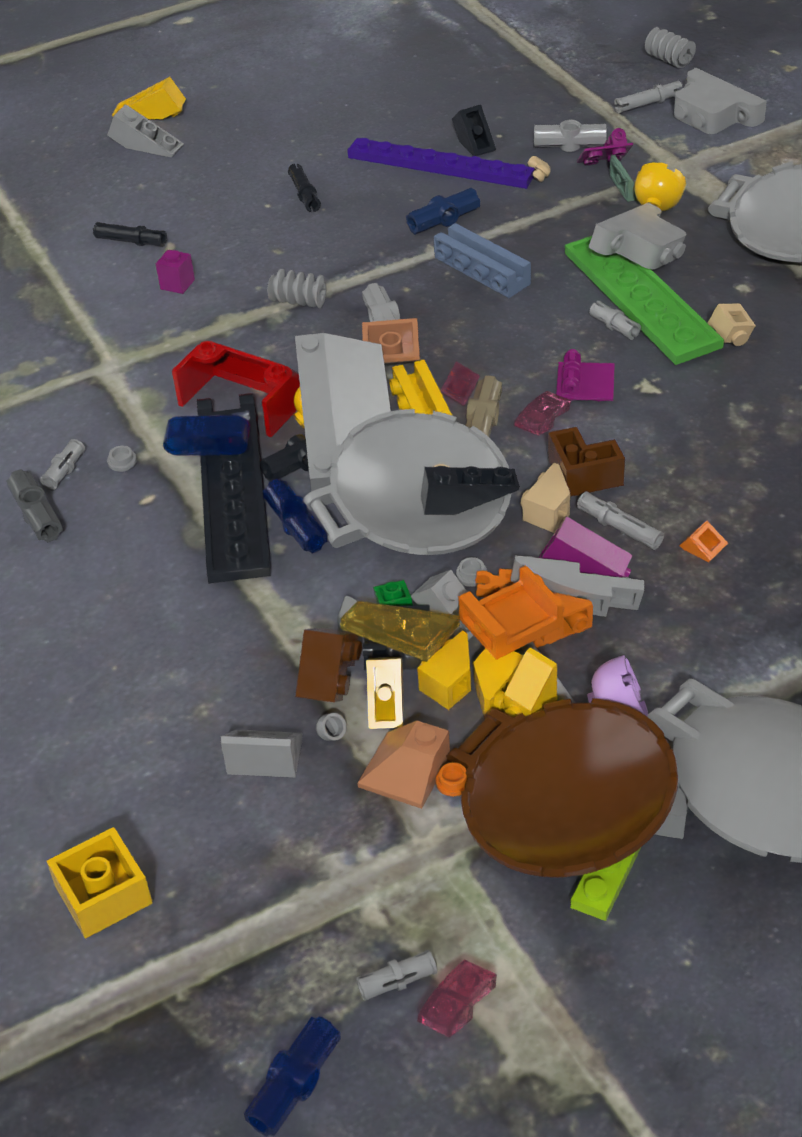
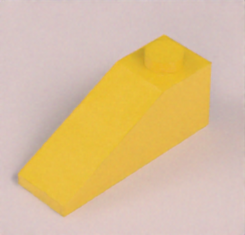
(156, 101)

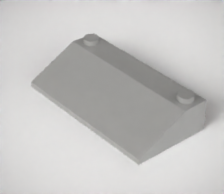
(339, 389)

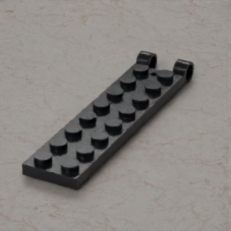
(234, 505)

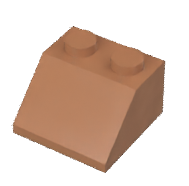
(397, 337)

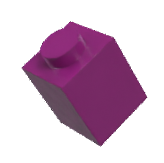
(175, 271)

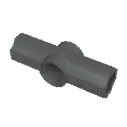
(34, 505)

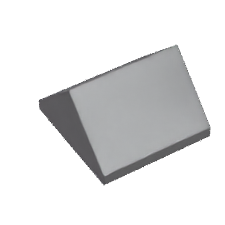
(261, 752)

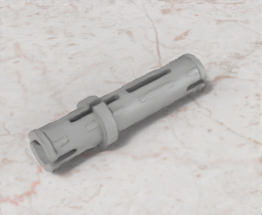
(657, 94)
(609, 514)

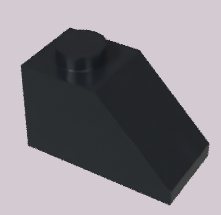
(473, 131)

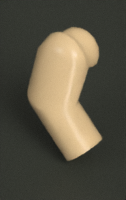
(542, 168)

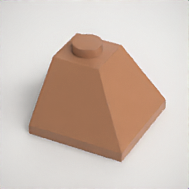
(407, 763)

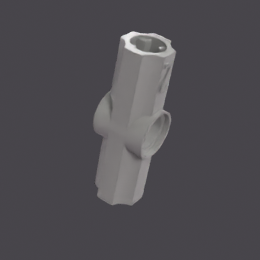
(570, 135)
(379, 305)

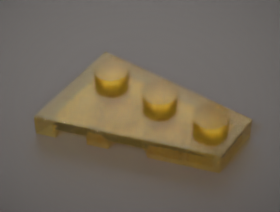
(401, 628)

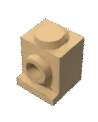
(732, 323)

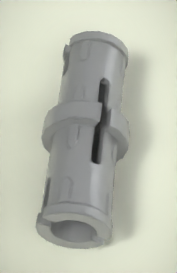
(615, 320)
(53, 474)
(396, 975)

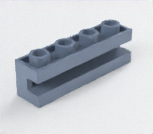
(482, 260)

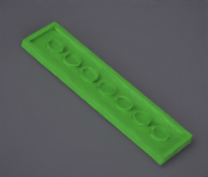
(649, 302)

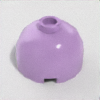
(617, 683)

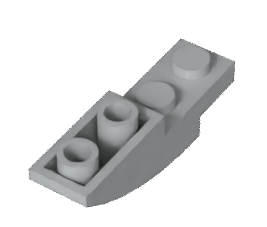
(566, 579)

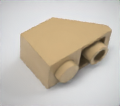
(547, 500)

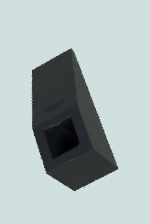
(459, 489)

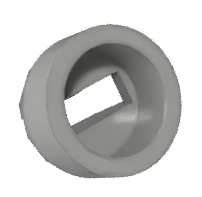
(334, 723)

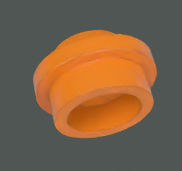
(451, 779)

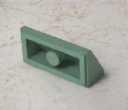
(622, 179)

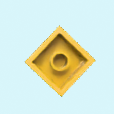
(99, 882)

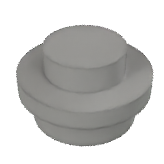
(121, 458)
(467, 571)

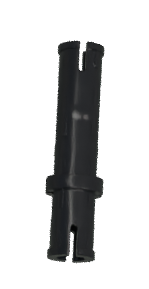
(305, 190)
(139, 235)

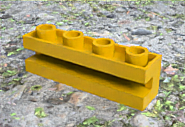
(417, 390)

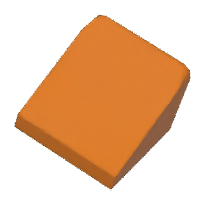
(704, 542)

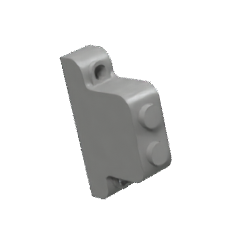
(716, 104)
(640, 237)

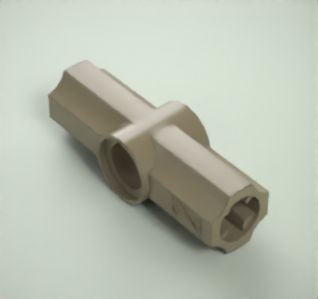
(484, 407)

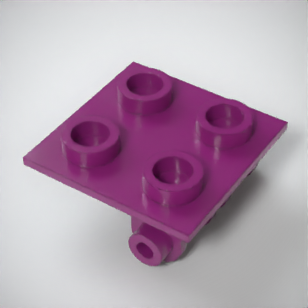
(614, 145)
(584, 380)

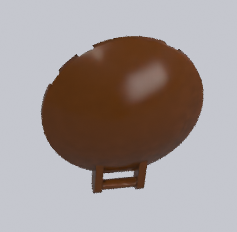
(566, 786)

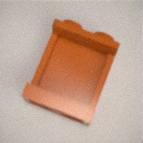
(512, 614)

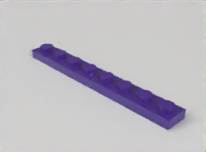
(441, 162)

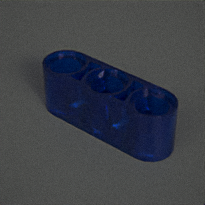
(206, 435)

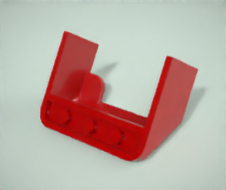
(217, 360)

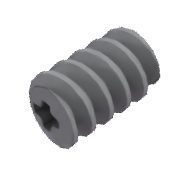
(670, 47)
(297, 289)

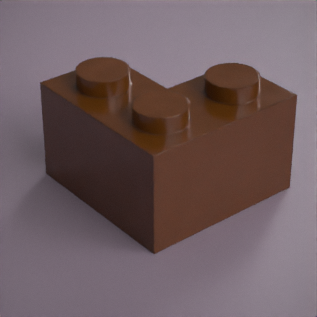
(583, 465)
(325, 662)

